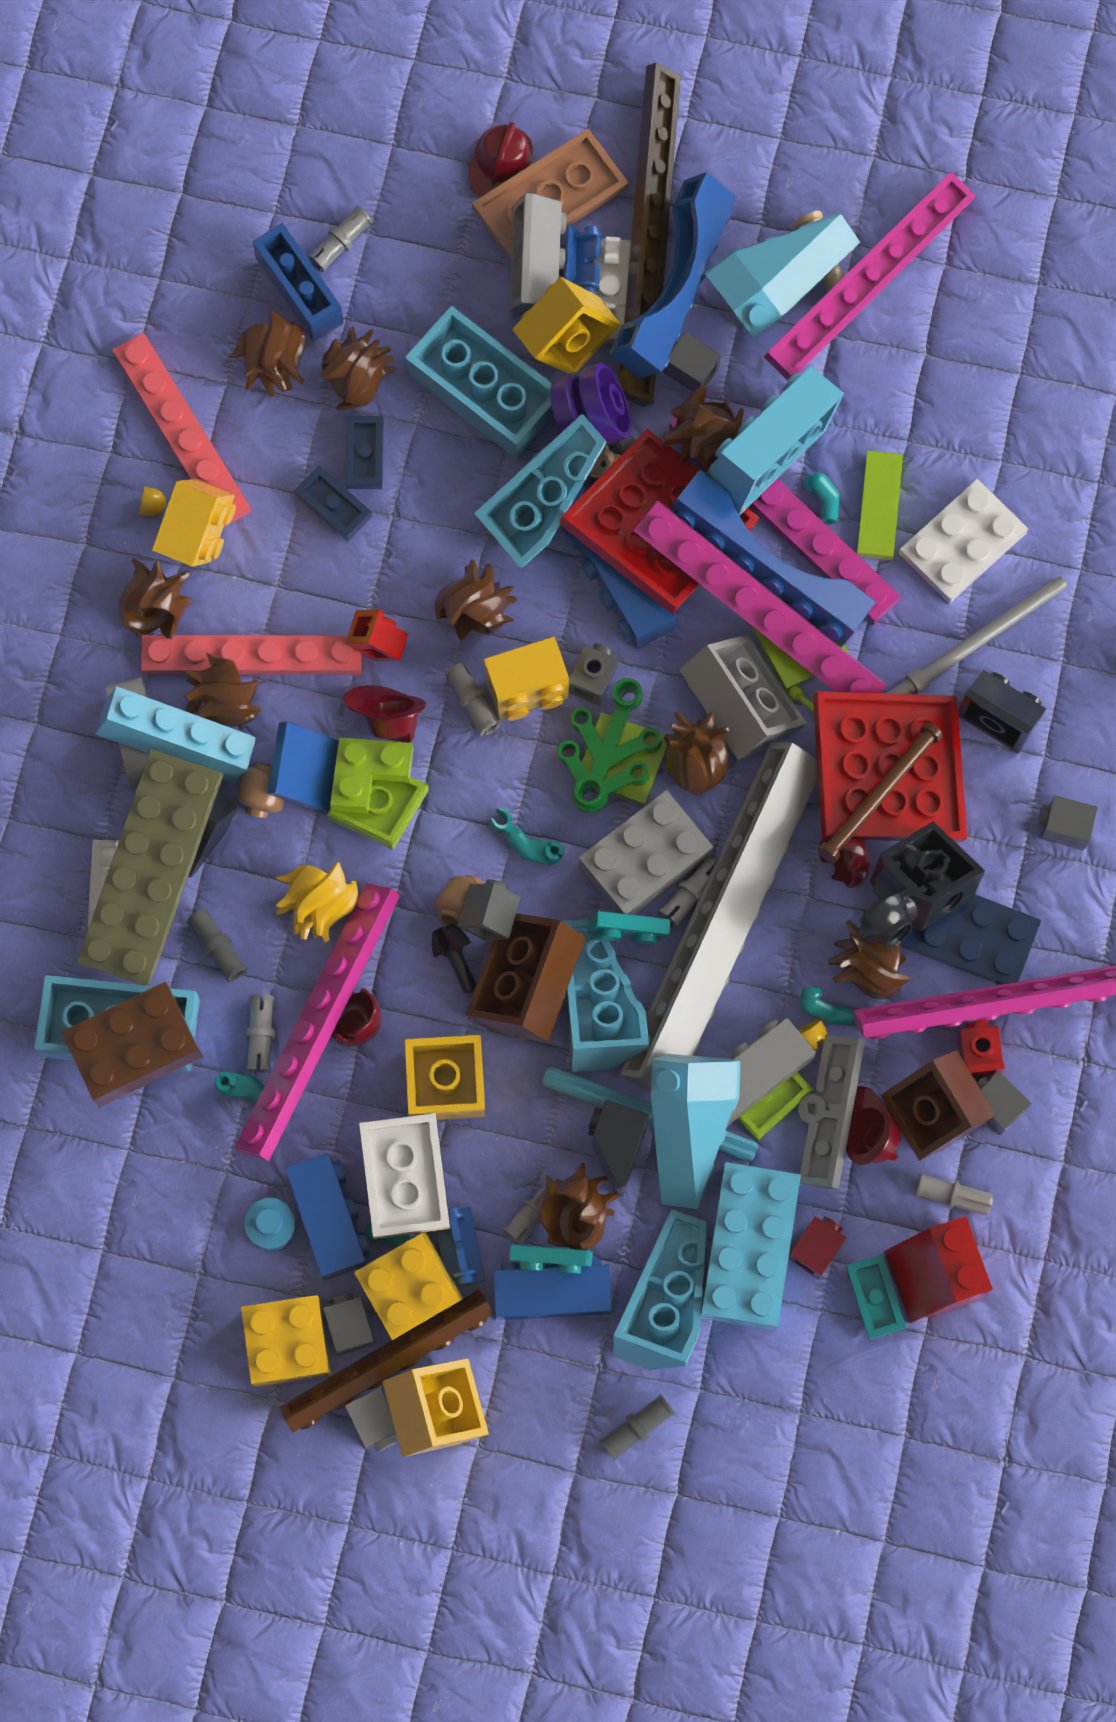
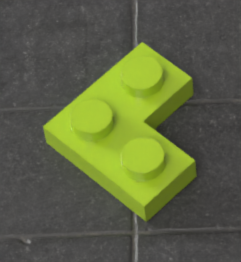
(361, 763)

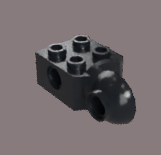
(918, 885)

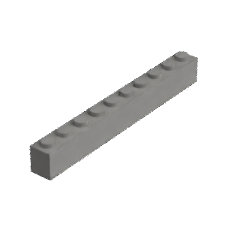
(727, 907)

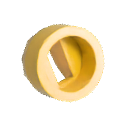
(152, 502)
(814, 1032)

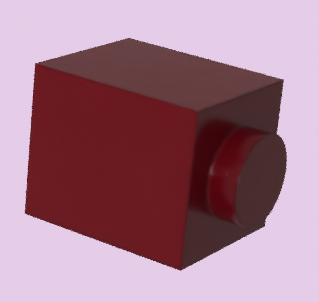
(818, 1246)

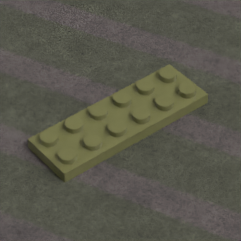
(150, 868)

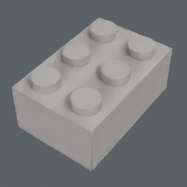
(645, 856)

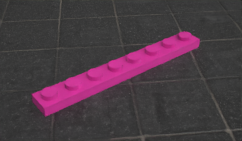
(869, 276)
(819, 544)
(755, 603)
(986, 1003)
(317, 1021)

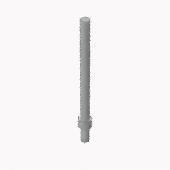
(919, 678)

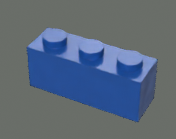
(298, 282)
(328, 1216)
(550, 1292)

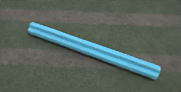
(597, 1094)

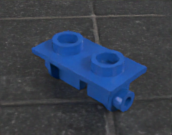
(579, 249)
(461, 1249)

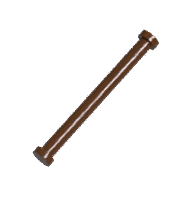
(929, 735)

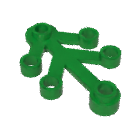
(608, 752)

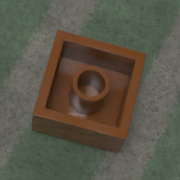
(938, 1105)

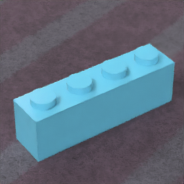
(166, 729)

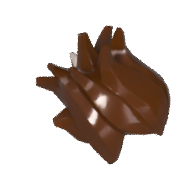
(272, 353)
(356, 368)
(702, 427)
(153, 600)
(474, 602)
(221, 694)
(696, 754)
(869, 966)
(575, 1210)

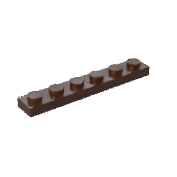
(375, 1367)

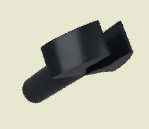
(450, 943)

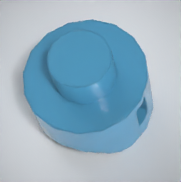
(270, 1224)

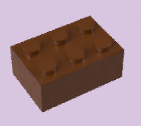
(526, 978)
(131, 1044)

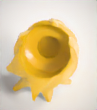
(317, 899)

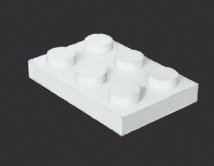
(963, 541)
(404, 1176)

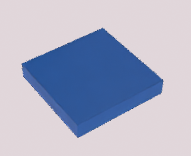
(303, 767)

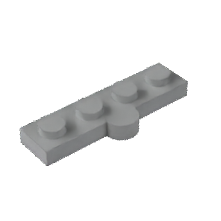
(830, 1112)

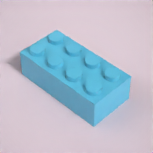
(482, 382)
(775, 437)
(73, 1000)
(750, 1246)

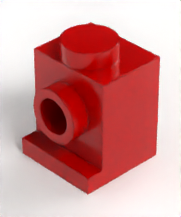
(376, 636)
(981, 1062)

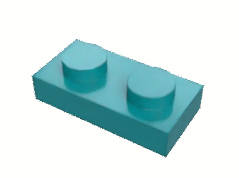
(615, 925)
(567, 1259)
(875, 1297)

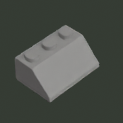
(535, 249)
(743, 694)

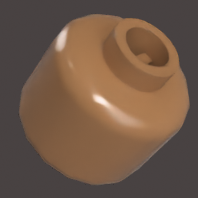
(254, 790)
(452, 897)

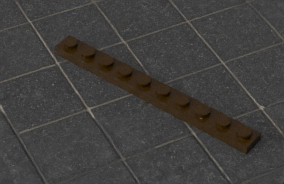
(651, 210)

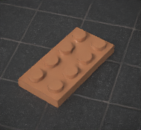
(574, 173)

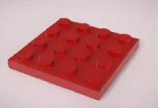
(618, 502)
(862, 740)

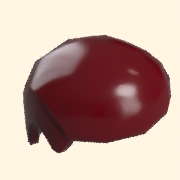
(853, 863)
(358, 1020)

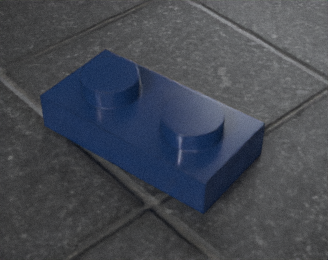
(364, 452)
(333, 503)

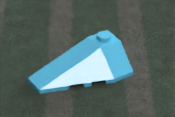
(775, 274)
(532, 503)
(602, 1011)
(690, 1119)
(667, 1301)

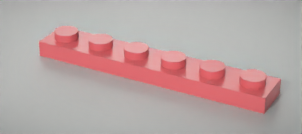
(176, 418)
(251, 654)

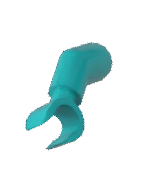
(527, 848)
(821, 1010)
(239, 1086)

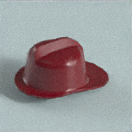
(498, 157)
(387, 711)
(872, 1130)

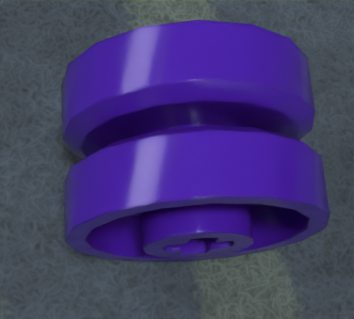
(597, 397)

